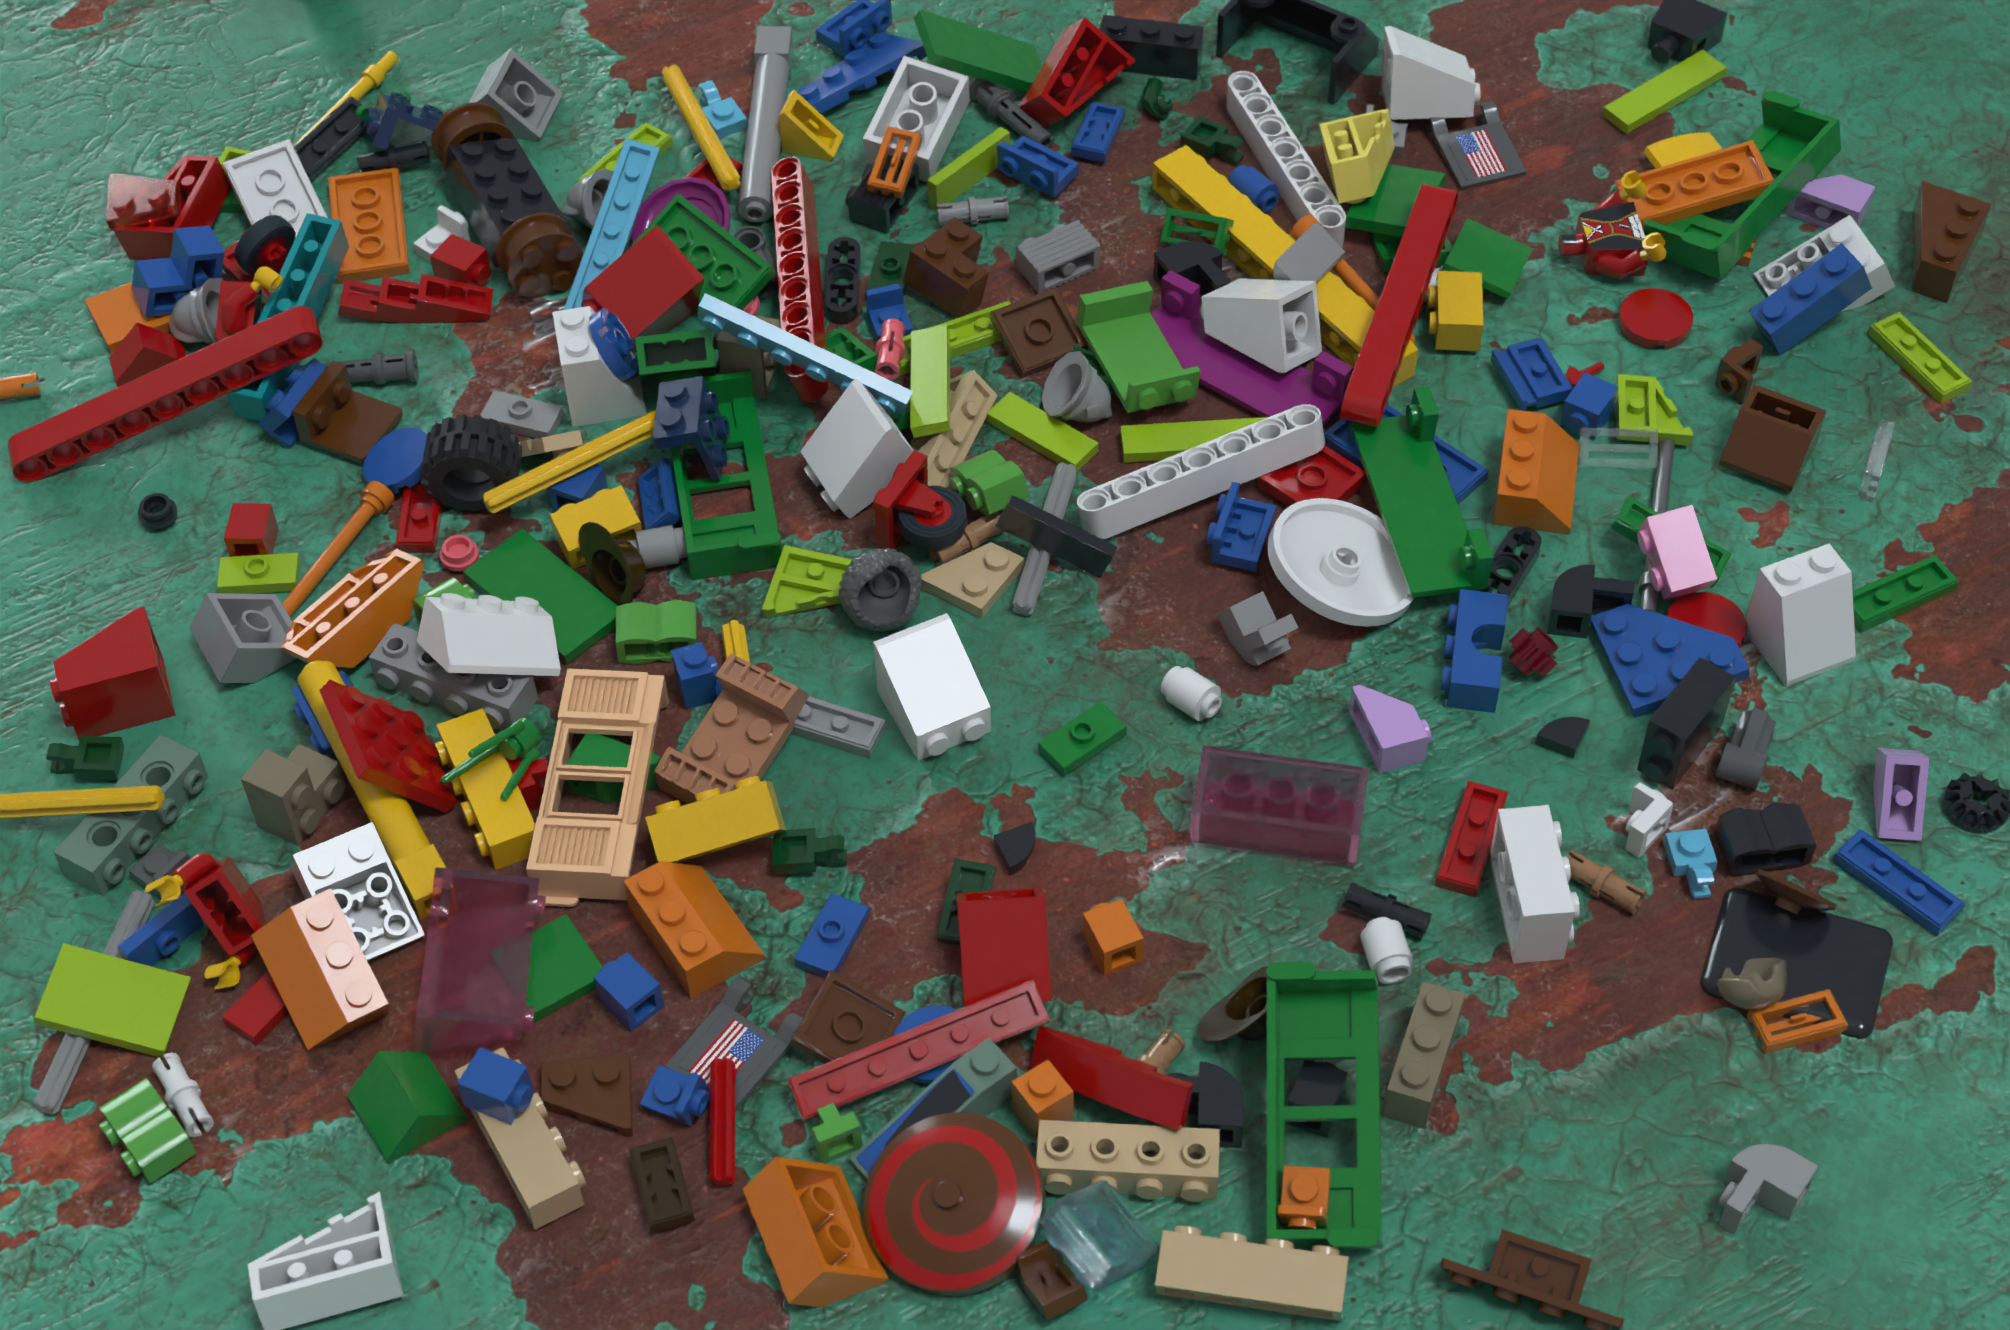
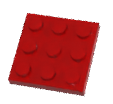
(387, 746)

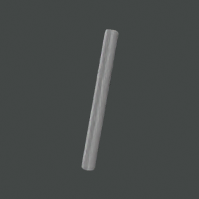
(72, 1046)

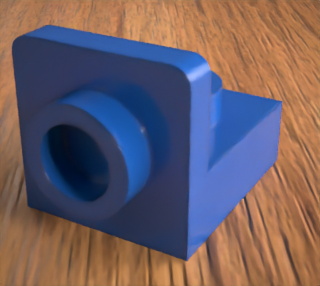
(886, 304)
(676, 1096)

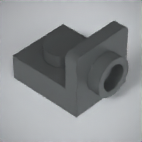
(155, 865)

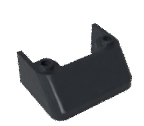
(1312, 22)

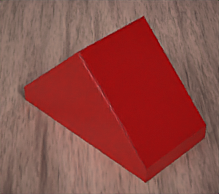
(143, 352)

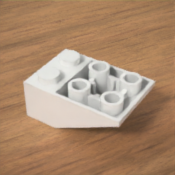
(1850, 235)
(364, 886)

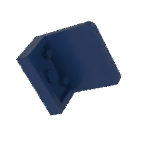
(383, 118)
(690, 415)

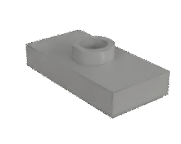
(523, 414)

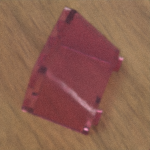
(477, 960)

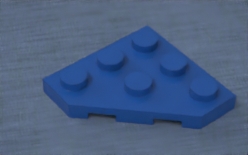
(1656, 652)

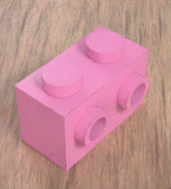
(1676, 553)

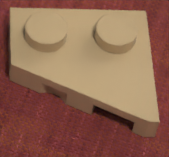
(558, 444)
(974, 578)

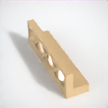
(968, 408)

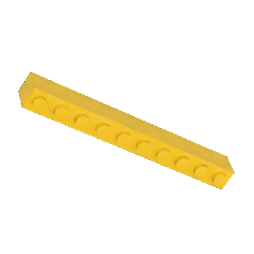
(1258, 242)

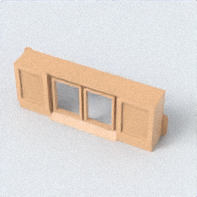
(584, 851)

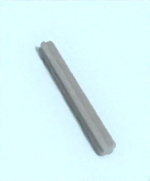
(1038, 559)

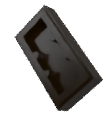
(662, 1185)

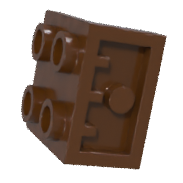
(342, 419)

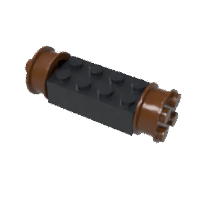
(506, 200)

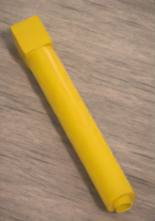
(390, 812)

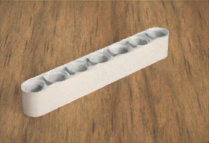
(1282, 154)
(1201, 471)

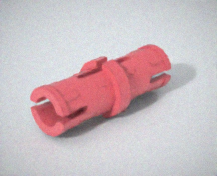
(888, 361)

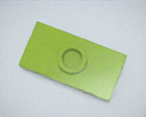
(258, 573)

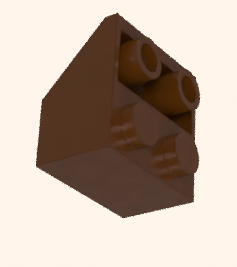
(1773, 437)

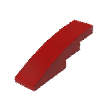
(422, 303)
(1114, 1079)

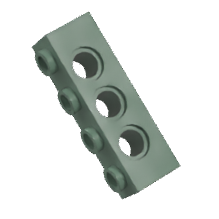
(109, 843)

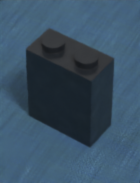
(1686, 723)

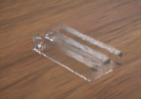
(1585, 447)
(1876, 460)

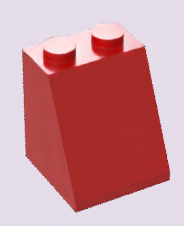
(647, 287)
(113, 679)
(1003, 942)

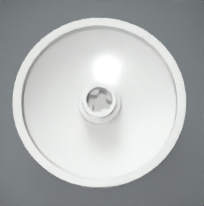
(1338, 562)

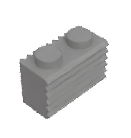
(1058, 256)

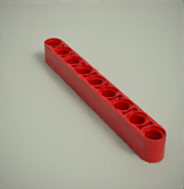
(798, 267)
(1399, 306)
(164, 394)

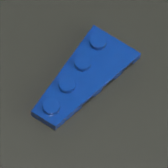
(859, 70)

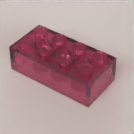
(1278, 804)

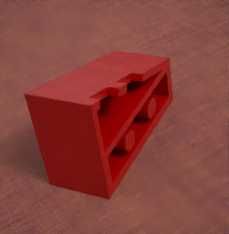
(1073, 72)
(203, 193)

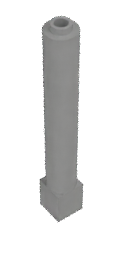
(763, 141)

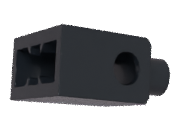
(1684, 29)

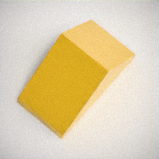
(806, 130)

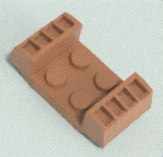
(736, 735)

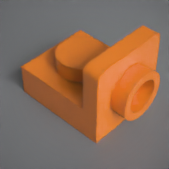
(1304, 1197)

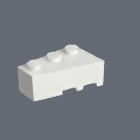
(328, 1272)

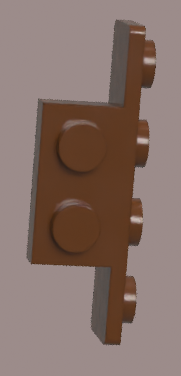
(1537, 1272)

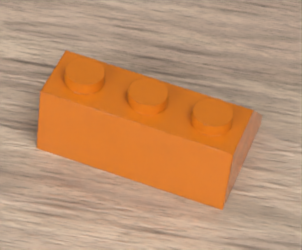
(1536, 474)
(690, 925)
(320, 970)
(813, 1232)

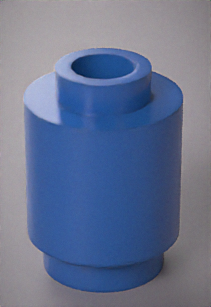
(1256, 186)

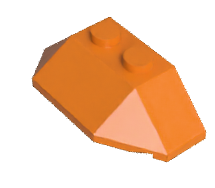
(356, 612)

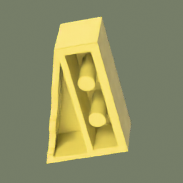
(1357, 153)

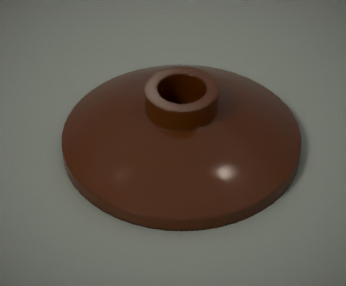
(1791, 896)

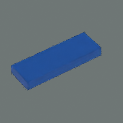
(1898, 882)

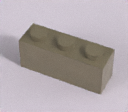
(1423, 1055)

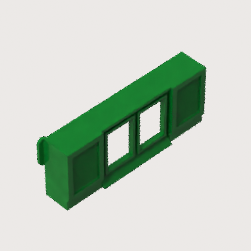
(1796, 148)
(738, 540)
(1326, 1019)

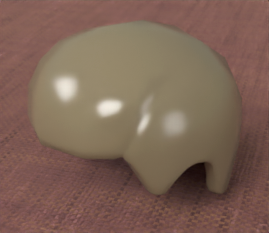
(1758, 986)

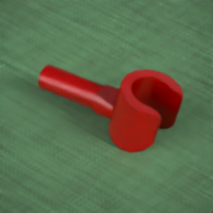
(1574, 375)

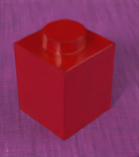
(461, 261)
(251, 529)

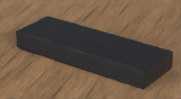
(330, 138)
(1056, 536)

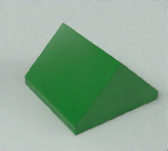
(404, 1102)

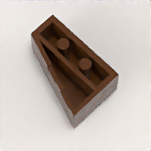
(1943, 238)

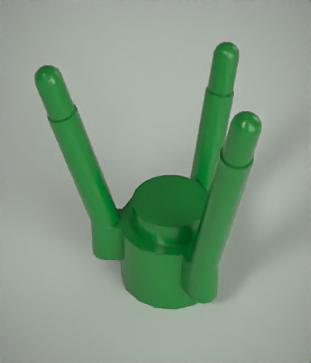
(514, 742)

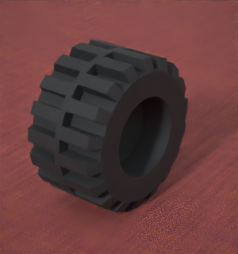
(467, 459)

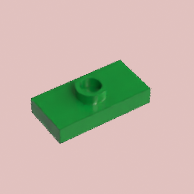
(1082, 738)

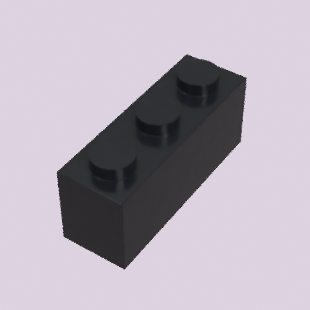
(1157, 46)

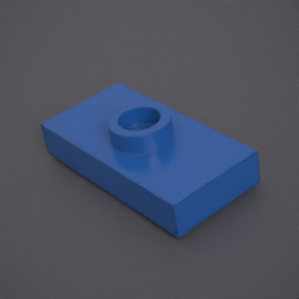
(1098, 132)
(659, 495)
(162, 933)
(832, 936)

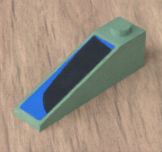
(971, 1084)

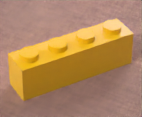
(502, 825)

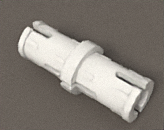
(182, 1094)

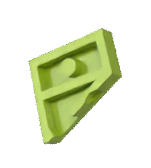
(1644, 406)
(804, 582)

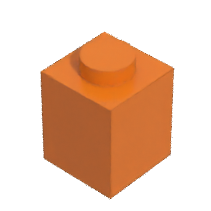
(1112, 936)
(1042, 1096)

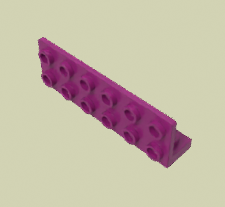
(1237, 374)

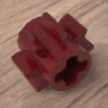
(1533, 652)

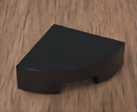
(1563, 735)
(1016, 846)

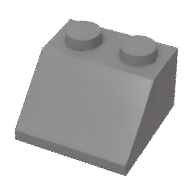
(519, 95)
(242, 635)

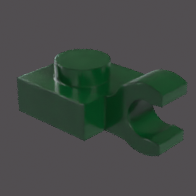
(1210, 137)
(92, 759)
(801, 849)

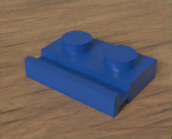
(1531, 374)

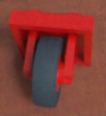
(261, 245)
(918, 512)

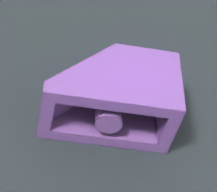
(1831, 200)
(1389, 729)
(1900, 793)

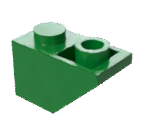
(605, 752)

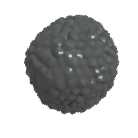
(880, 589)

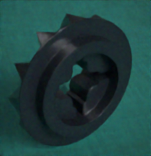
(1972, 813)

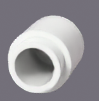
(1191, 693)
(1387, 950)

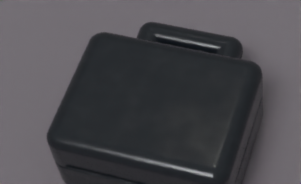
(1818, 950)

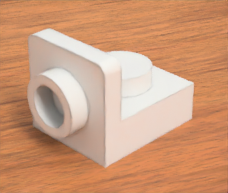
(448, 223)
(1649, 818)

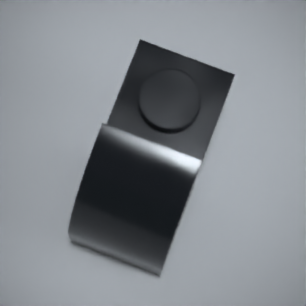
(1195, 262)
(1581, 595)
(1217, 1103)

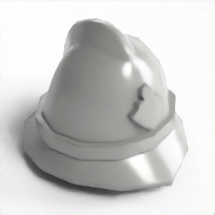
(587, 197)
(196, 314)
(1076, 391)

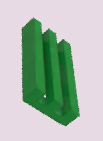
(1220, 236)

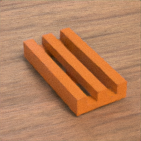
(887, 185)
(1799, 1027)

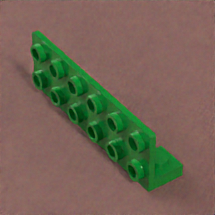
(1419, 504)

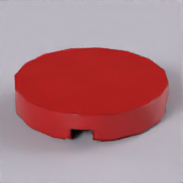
(1655, 318)
(1711, 613)

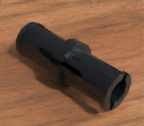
(394, 157)
(1378, 905)

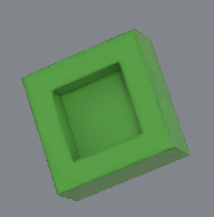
(835, 1134)

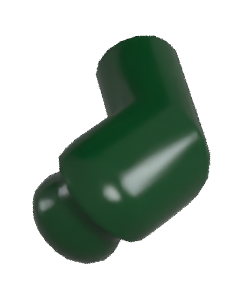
(1153, 101)

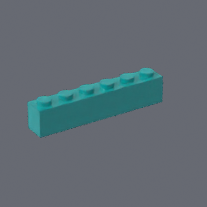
(306, 282)

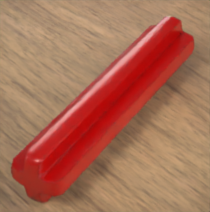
(722, 1122)

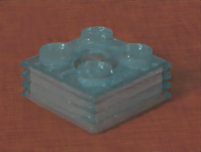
(1098, 1235)

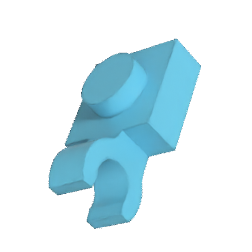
(722, 114)
(1692, 855)

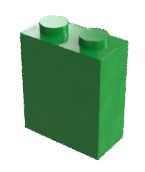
(675, 353)

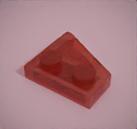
(140, 200)

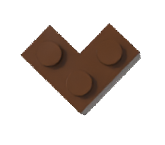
(946, 268)

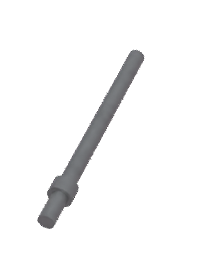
(1659, 504)

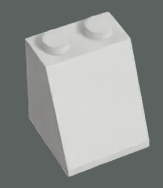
(1425, 79)
(1266, 320)
(590, 386)
(854, 451)
(1803, 615)
(931, 687)

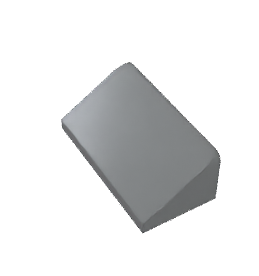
(1309, 256)

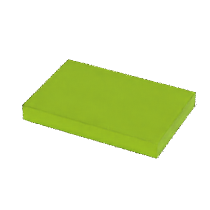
(112, 1000)

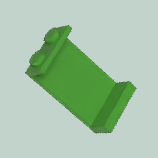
(1133, 348)

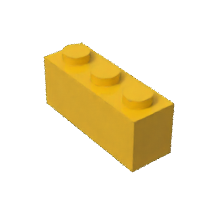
(715, 821)

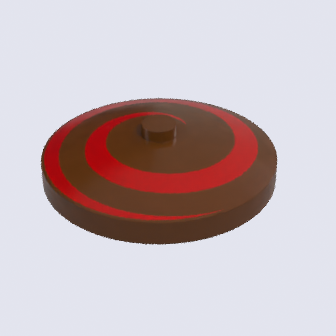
(954, 1204)

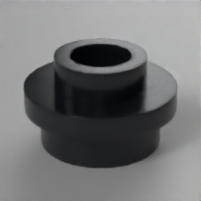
(157, 511)

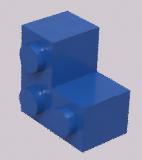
(164, 281)

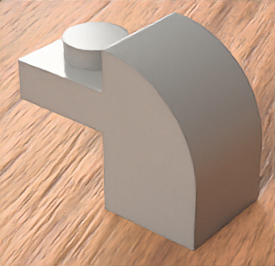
(1256, 630)
(1766, 1176)

